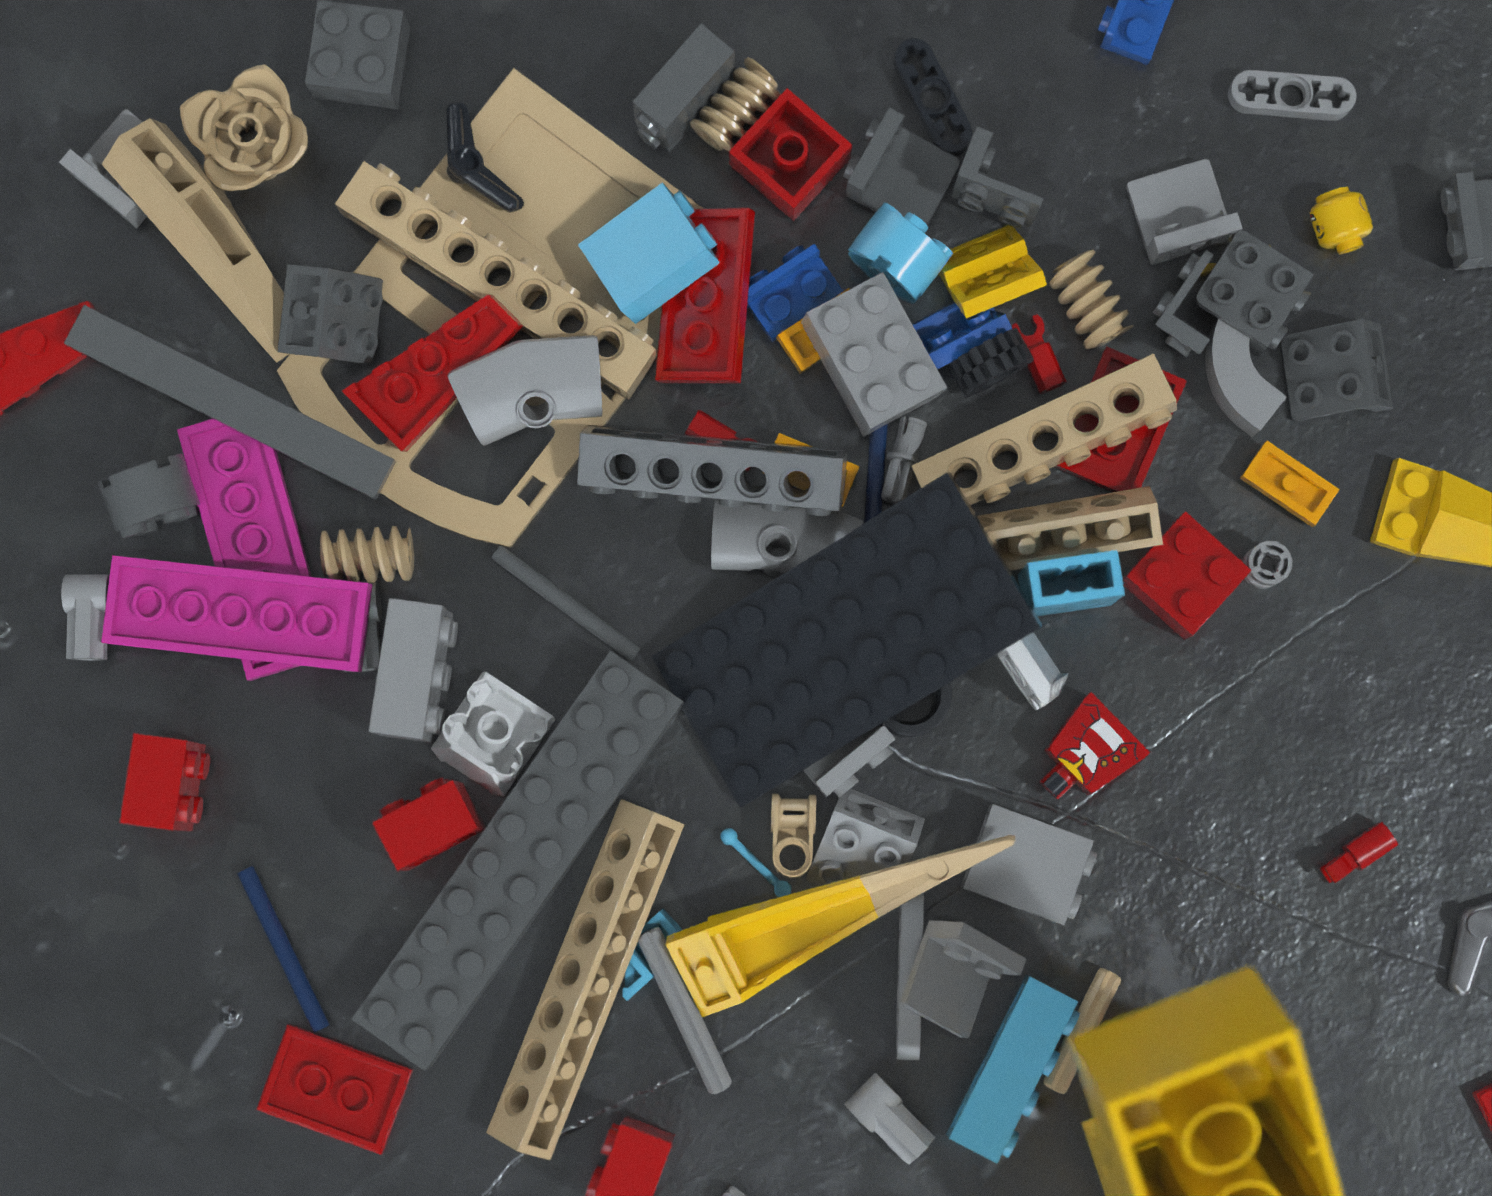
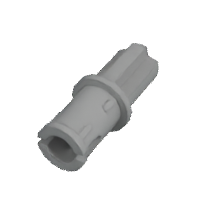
(901, 459)

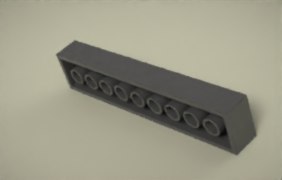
(518, 861)

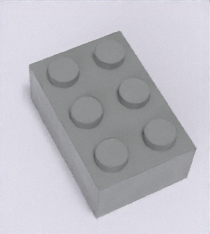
(873, 354)
(413, 671)

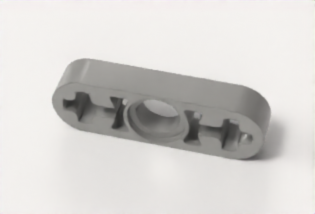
(1322, 108)

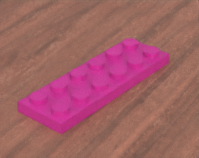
(243, 509)
(237, 613)

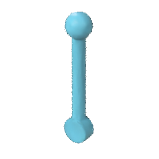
(729, 837)

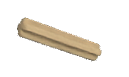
(1091, 1014)

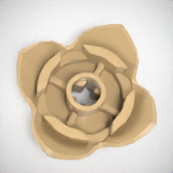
(217, 119)

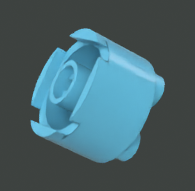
(900, 251)

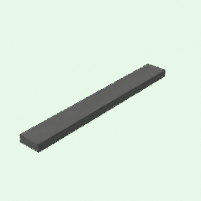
(230, 402)

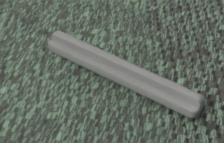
(684, 1011)

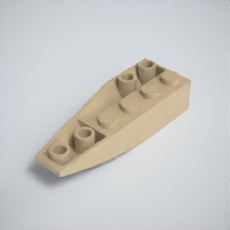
(199, 224)

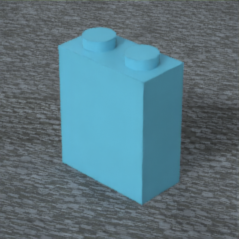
(650, 252)
(1072, 583)

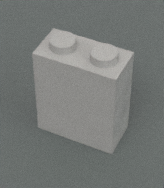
(1037, 871)

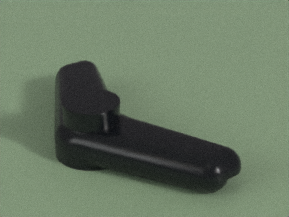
(467, 163)

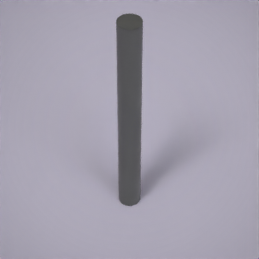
(566, 603)

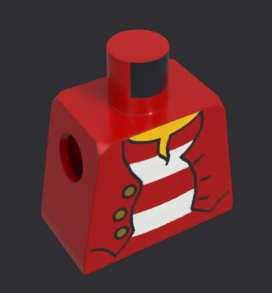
(1090, 749)

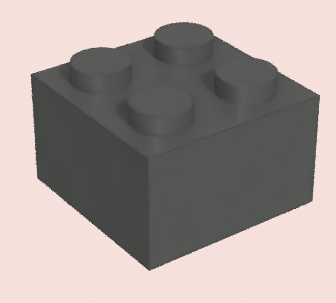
(357, 54)

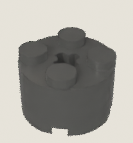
(150, 494)

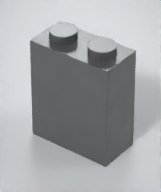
(683, 88)

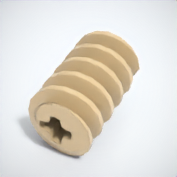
(737, 105)
(1089, 300)
(367, 556)

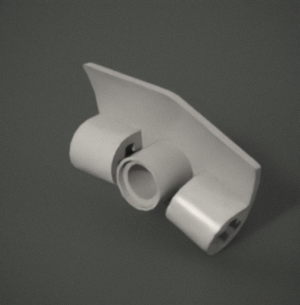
(499, 383)
(748, 532)

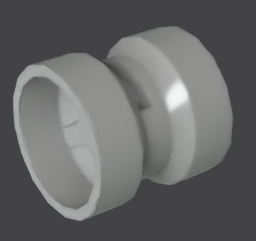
(1262, 567)

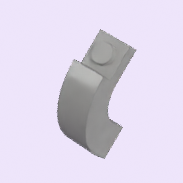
(1235, 381)

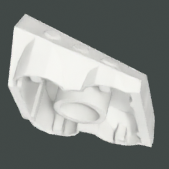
(1033, 671)
(492, 734)

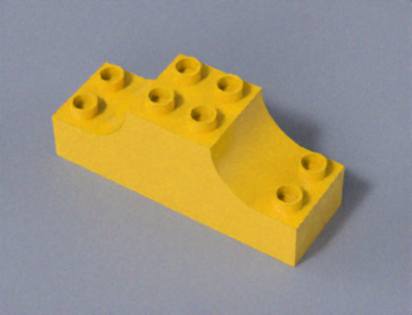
(1204, 1098)

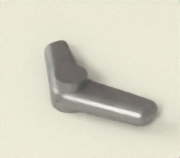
(1472, 935)

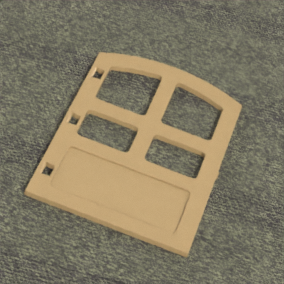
(570, 189)

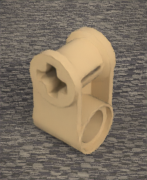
(793, 830)

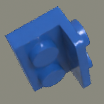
(1134, 27)
(790, 290)
(949, 334)

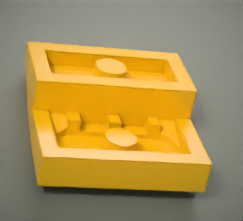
(991, 271)

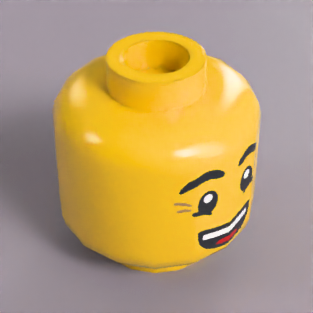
(1341, 220)

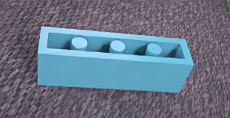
(1012, 1069)

